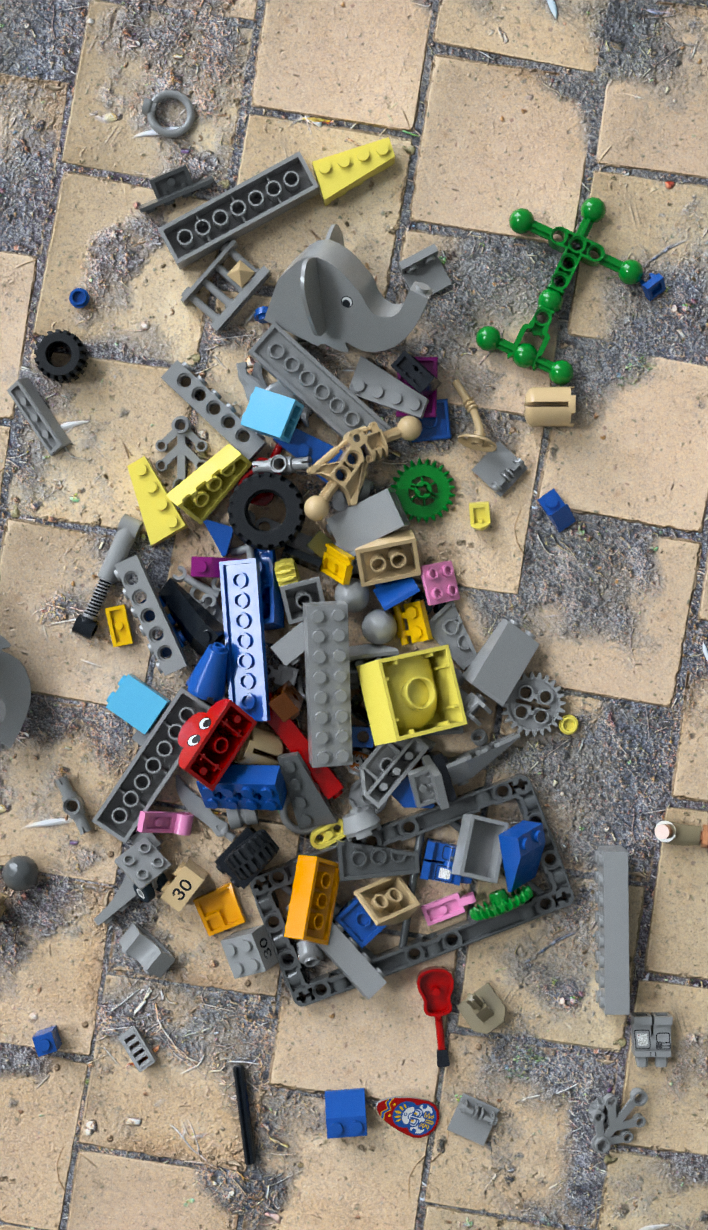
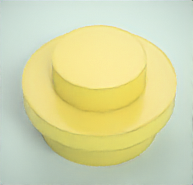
(568, 724)

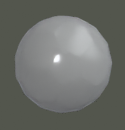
(353, 594)
(379, 627)

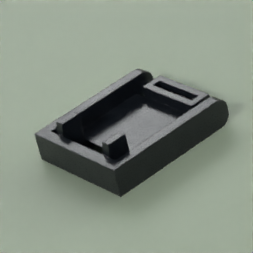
(440, 762)

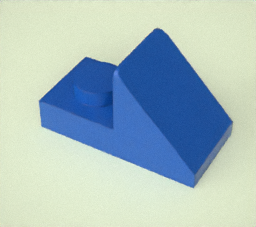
(556, 510)

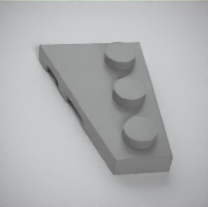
(449, 629)

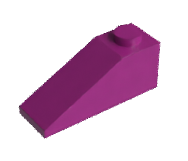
(207, 566)

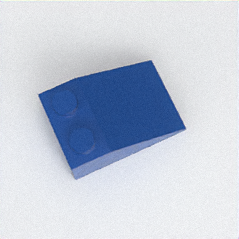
(521, 852)

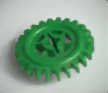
(441, 498)
(501, 903)

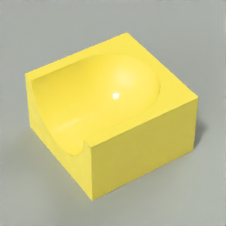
(411, 695)

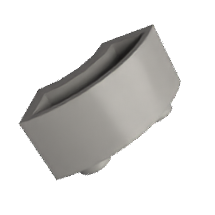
(146, 950)

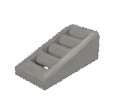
(136, 1059)

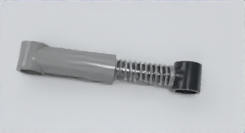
(127, 533)

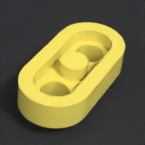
(328, 833)

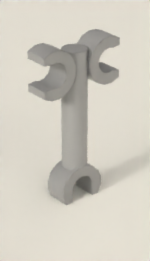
(211, 592)

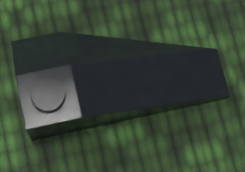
(192, 618)

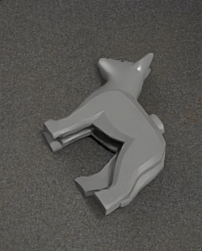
(256, 380)

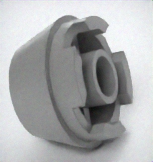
(360, 823)

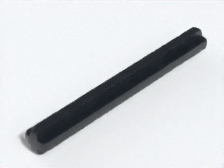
(244, 1114)

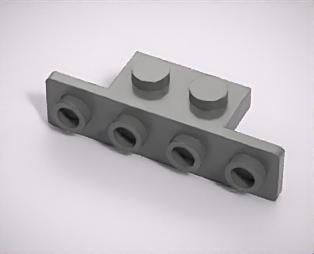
(173, 185)

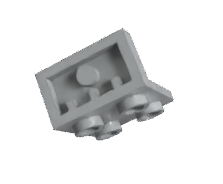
(425, 268)

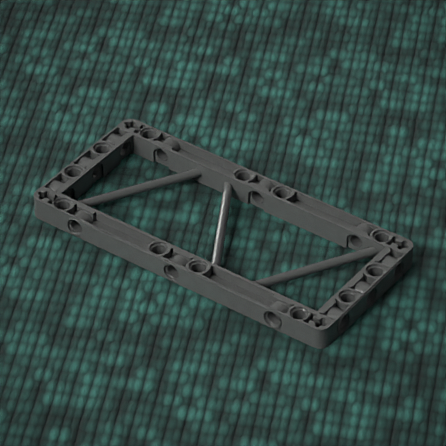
(432, 944)

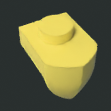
(479, 515)

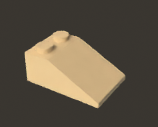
(388, 558)
(388, 901)

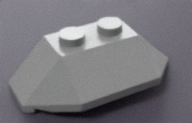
(364, 654)
(388, 767)

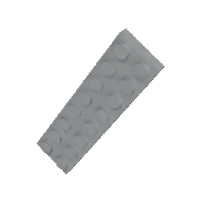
(312, 383)

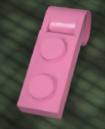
(165, 822)

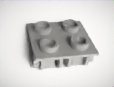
(500, 469)
(473, 1119)

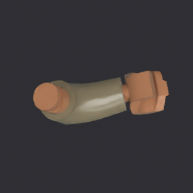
(681, 834)

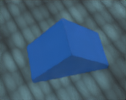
(221, 535)

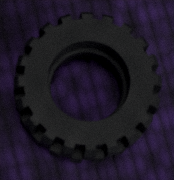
(240, 503)

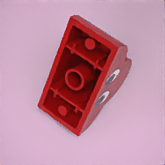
(213, 741)

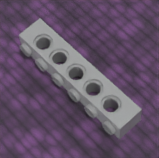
(174, 377)
(135, 566)

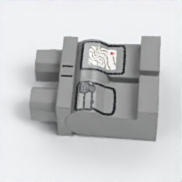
(651, 1037)

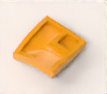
(220, 909)

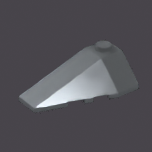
(473, 761)

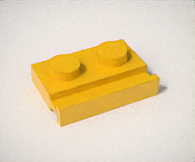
(337, 564)

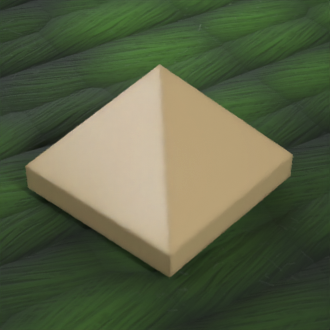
(241, 274)

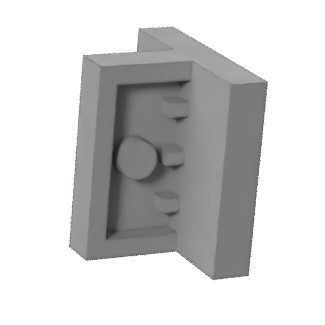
(428, 785)

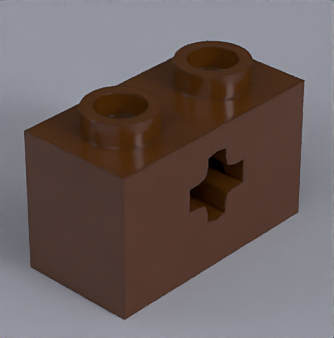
(286, 701)

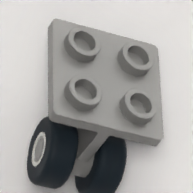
(144, 868)

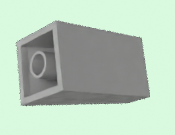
(367, 520)
(501, 661)

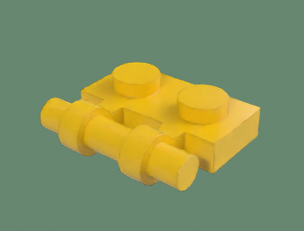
(417, 622)

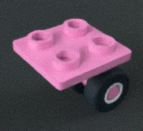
(439, 586)

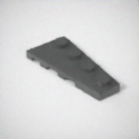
(304, 793)
(371, 861)

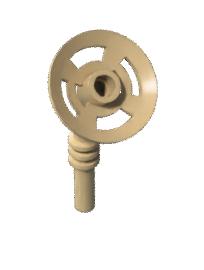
(477, 440)

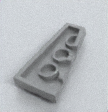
(381, 388)

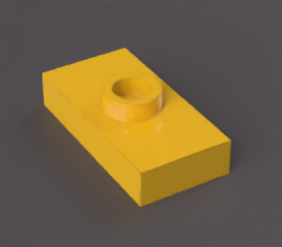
(119, 625)

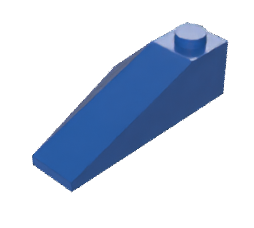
(271, 595)

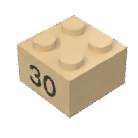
(183, 886)

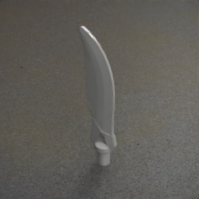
(197, 808)

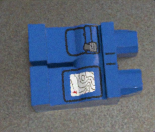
(440, 870)

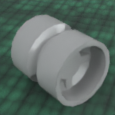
(238, 817)

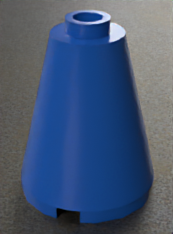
(210, 673)

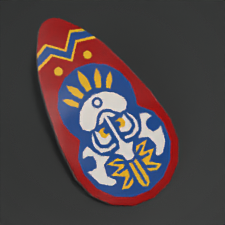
(409, 1115)

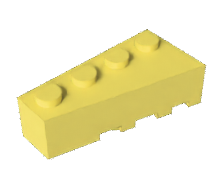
(157, 510)

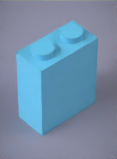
(272, 414)
(137, 703)

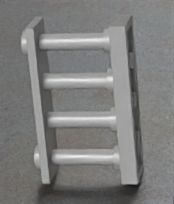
(232, 305)

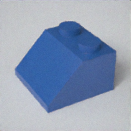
(395, 591)
(345, 1113)

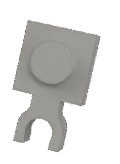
(283, 674)

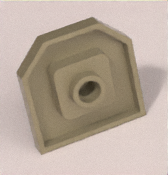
(483, 1010)

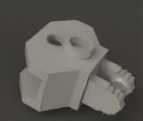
(471, 705)

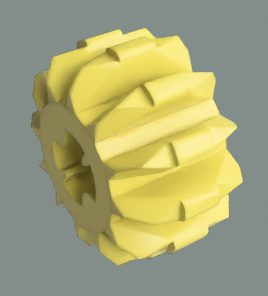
(286, 571)

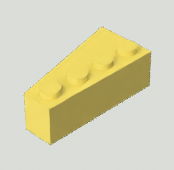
(351, 168)
(209, 483)

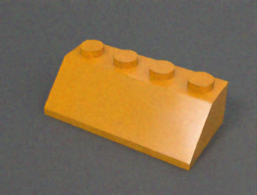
(312, 900)

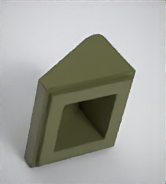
(318, 542)

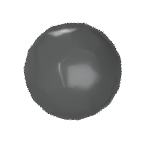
(20, 873)

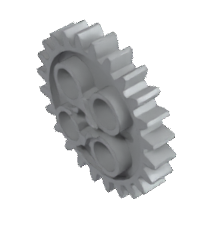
(528, 721)

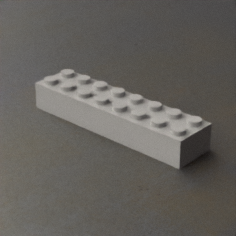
(239, 210)
(328, 683)
(149, 769)
(612, 929)

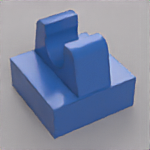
(654, 286)

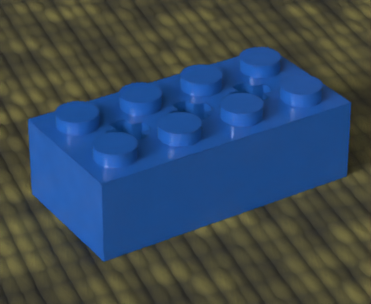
(247, 788)

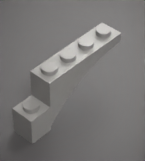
(126, 891)

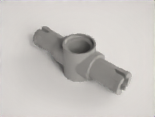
(273, 464)
(77, 815)

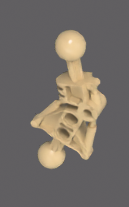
(374, 447)

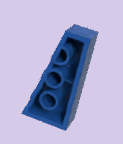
(306, 445)

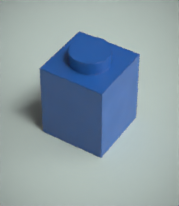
(47, 1041)

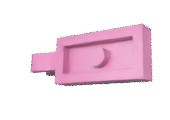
(446, 907)

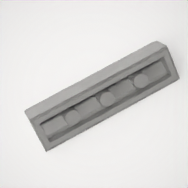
(38, 416)

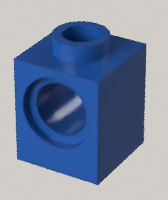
(356, 742)

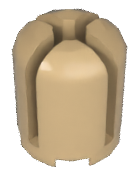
(550, 406)
(259, 740)

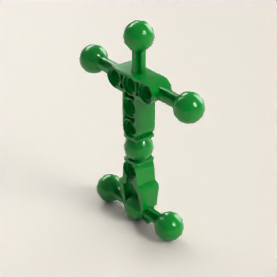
(551, 298)

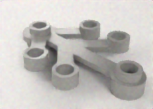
(181, 450)
(617, 1121)

